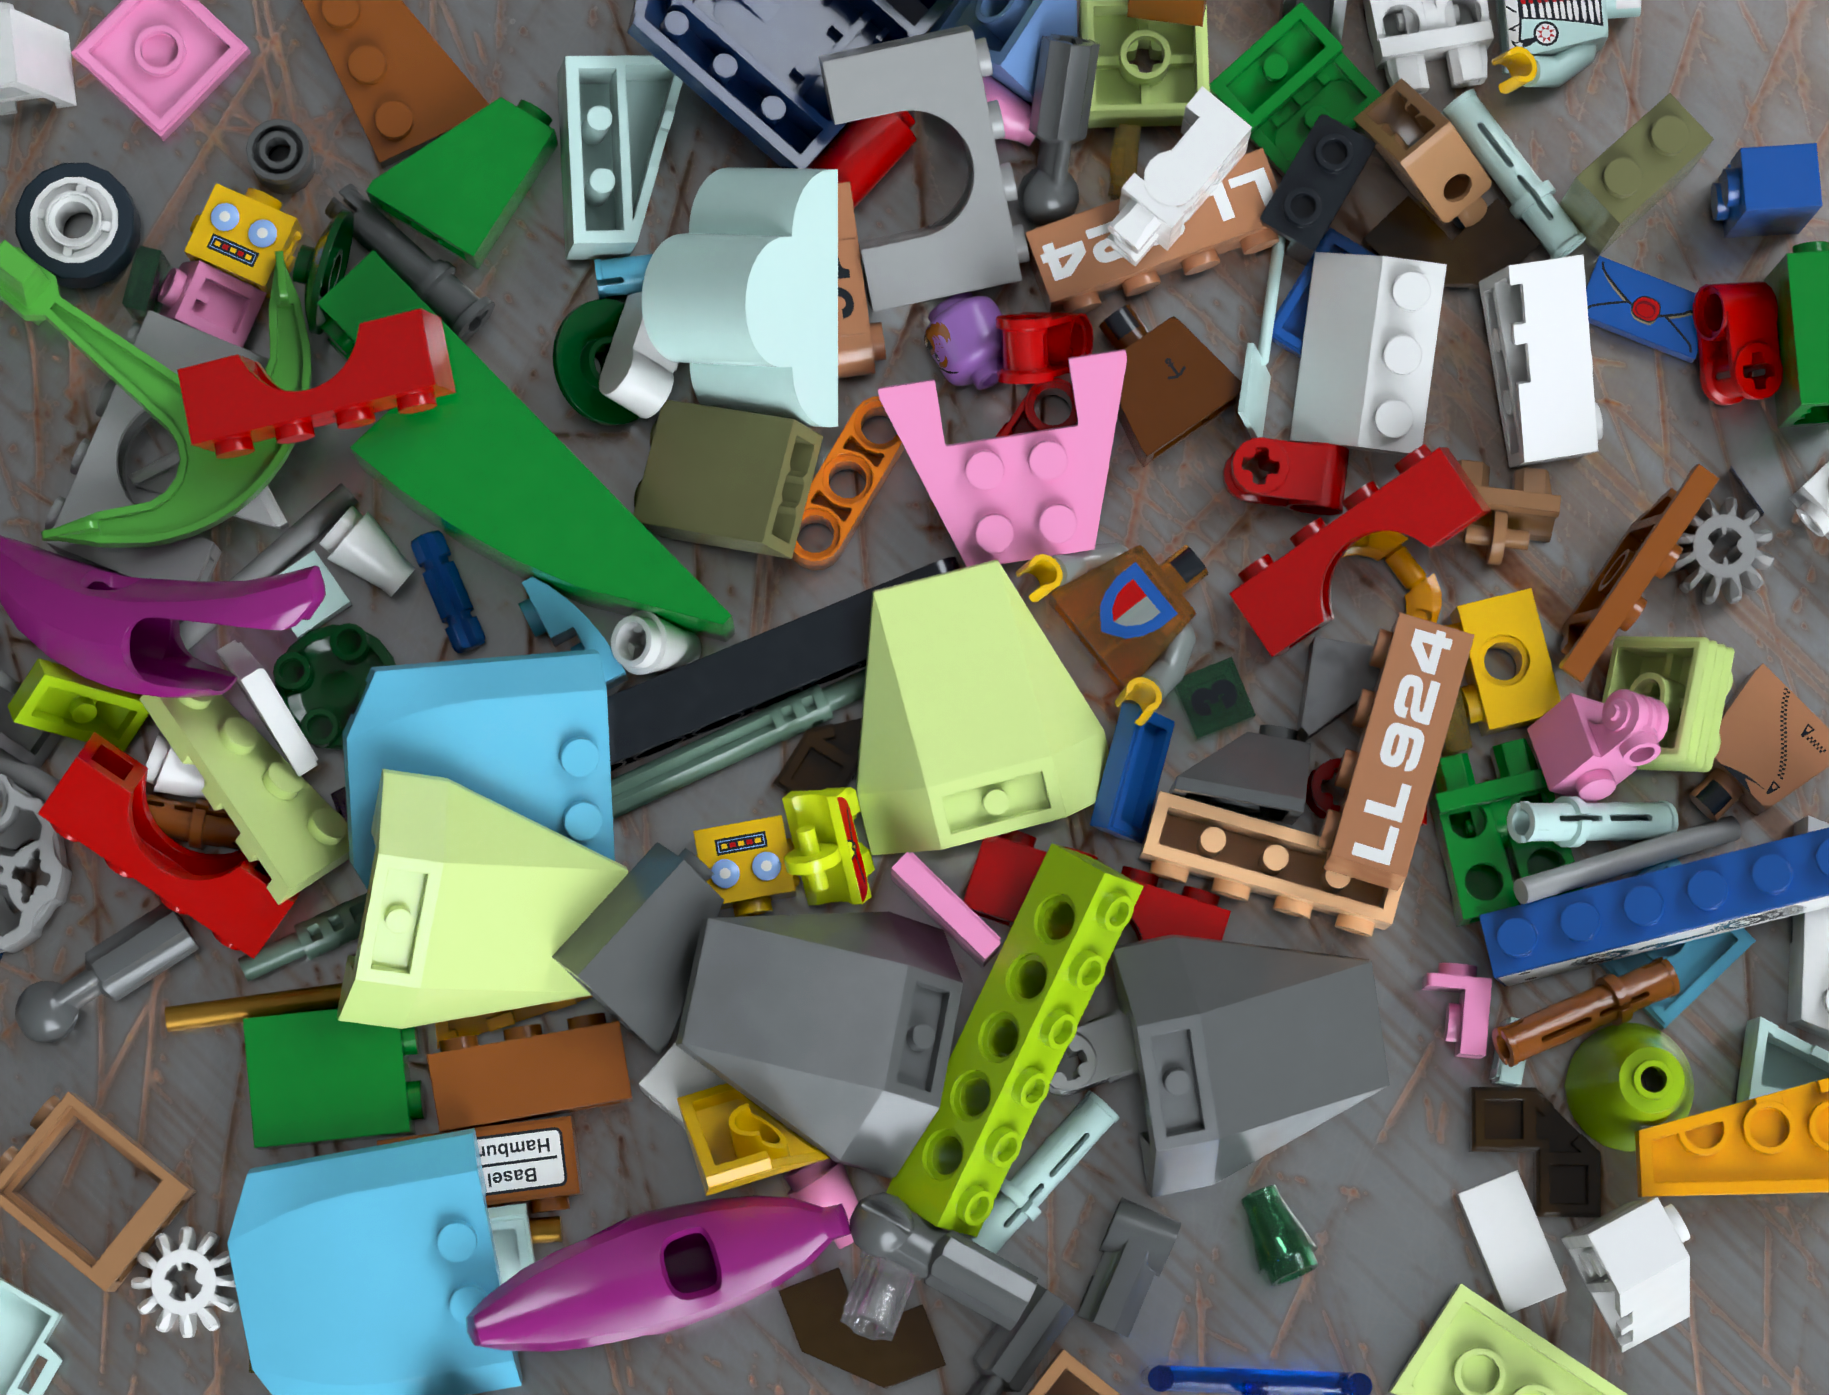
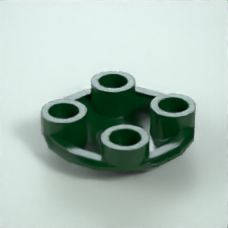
(326, 677)

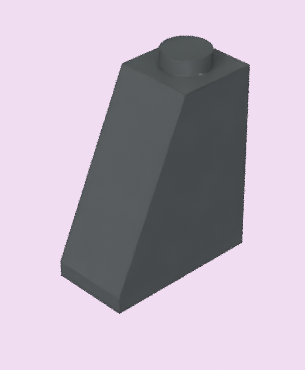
(643, 943)

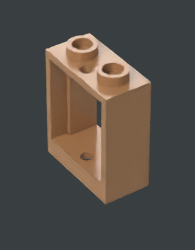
(138, 1235)

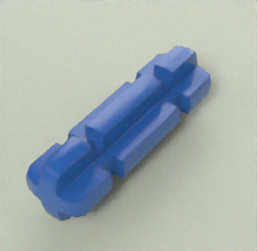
(448, 591)

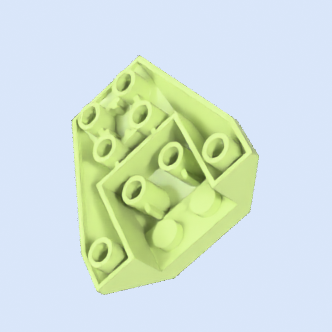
(968, 717)
(465, 907)

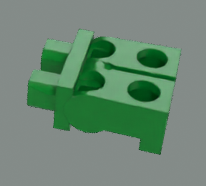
(1475, 831)

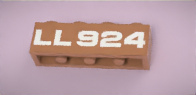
(1079, 267)
(1397, 751)

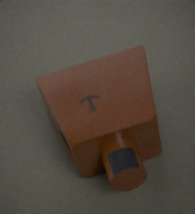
(1168, 383)

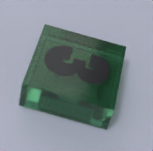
(144, 282)
(1214, 699)

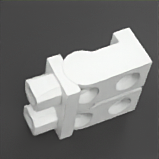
(1421, 31)
(1179, 178)

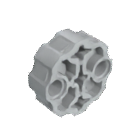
(18, 826)

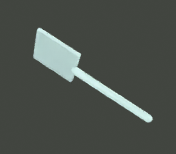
(1256, 375)

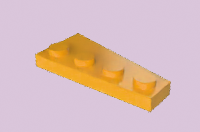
(1741, 1148)

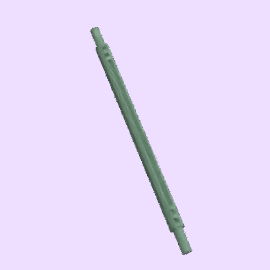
(629, 792)

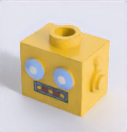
(242, 234)
(748, 864)

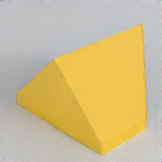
(739, 1140)

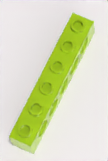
(1016, 1038)

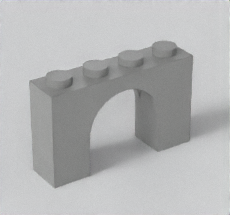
(975, 240)
(102, 461)

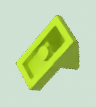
(75, 706)

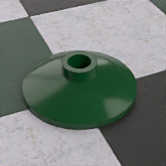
(324, 265)
(581, 338)

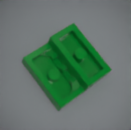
(1290, 82)

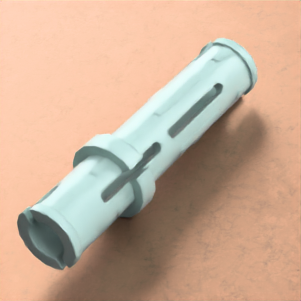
(1513, 175)
(1573, 821)
(1044, 1170)

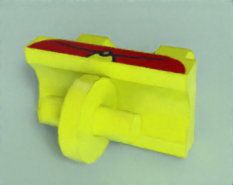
(827, 846)

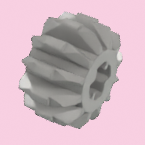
(1743, 552)

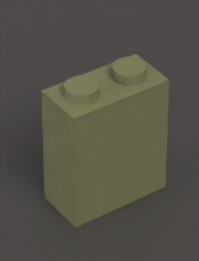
(1635, 173)
(727, 478)

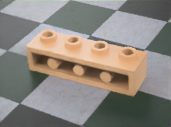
(1259, 858)

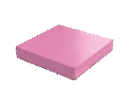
(161, 58)
(945, 908)

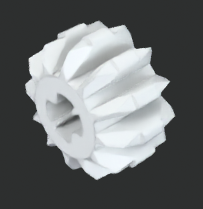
(166, 1290)

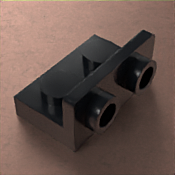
(1316, 186)

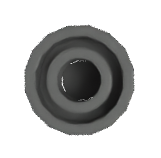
(287, 168)

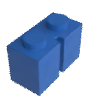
(1768, 191)

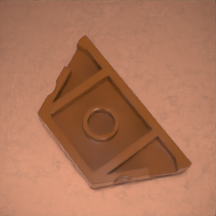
(1642, 553)

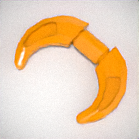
(1425, 595)

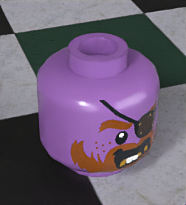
(966, 340)

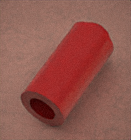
(867, 151)

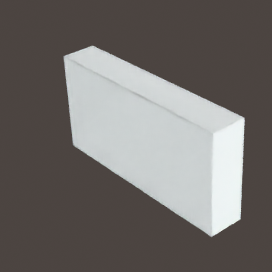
(1511, 1242)

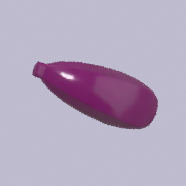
(128, 627)
(655, 1273)

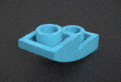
(562, 620)

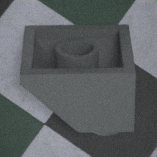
(1253, 776)

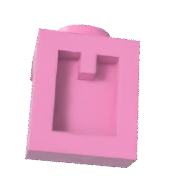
(210, 301)
(1468, 1020)

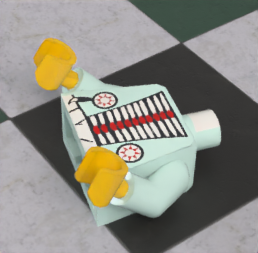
(1553, 39)

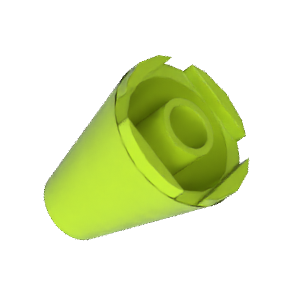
(1607, 1089)

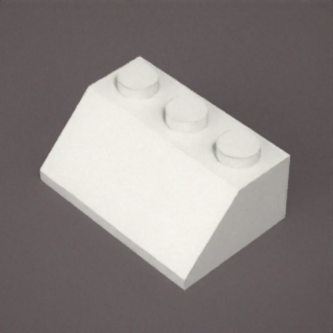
(1368, 352)

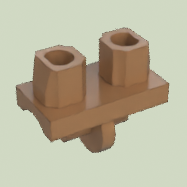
(1515, 514)

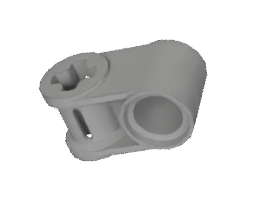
(1105, 1054)

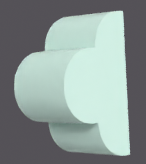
(754, 293)

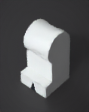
(634, 370)

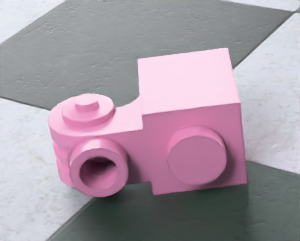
(1597, 745)

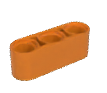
(845, 514)

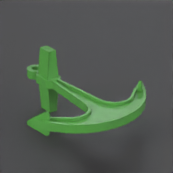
(204, 487)

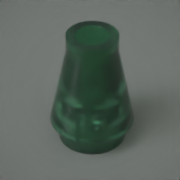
(1278, 1238)

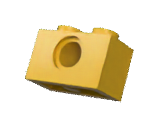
(1514, 626)

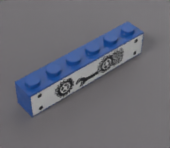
(1659, 908)

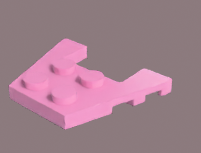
(1022, 489)

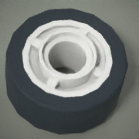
(65, 192)

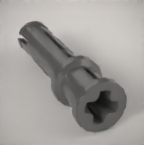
(429, 279)

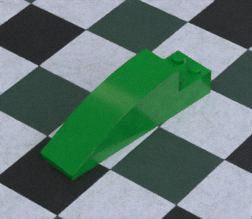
(507, 483)

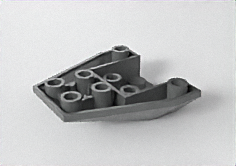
(828, 1025)
(1242, 1049)

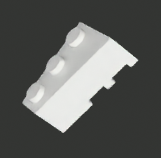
(1635, 1268)

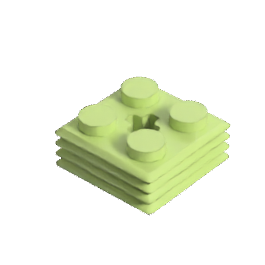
(1137, 97)
(1692, 682)

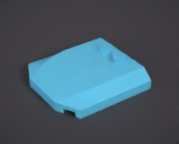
(503, 726)
(366, 1271)

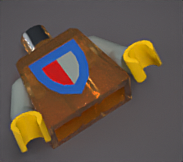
(1126, 614)

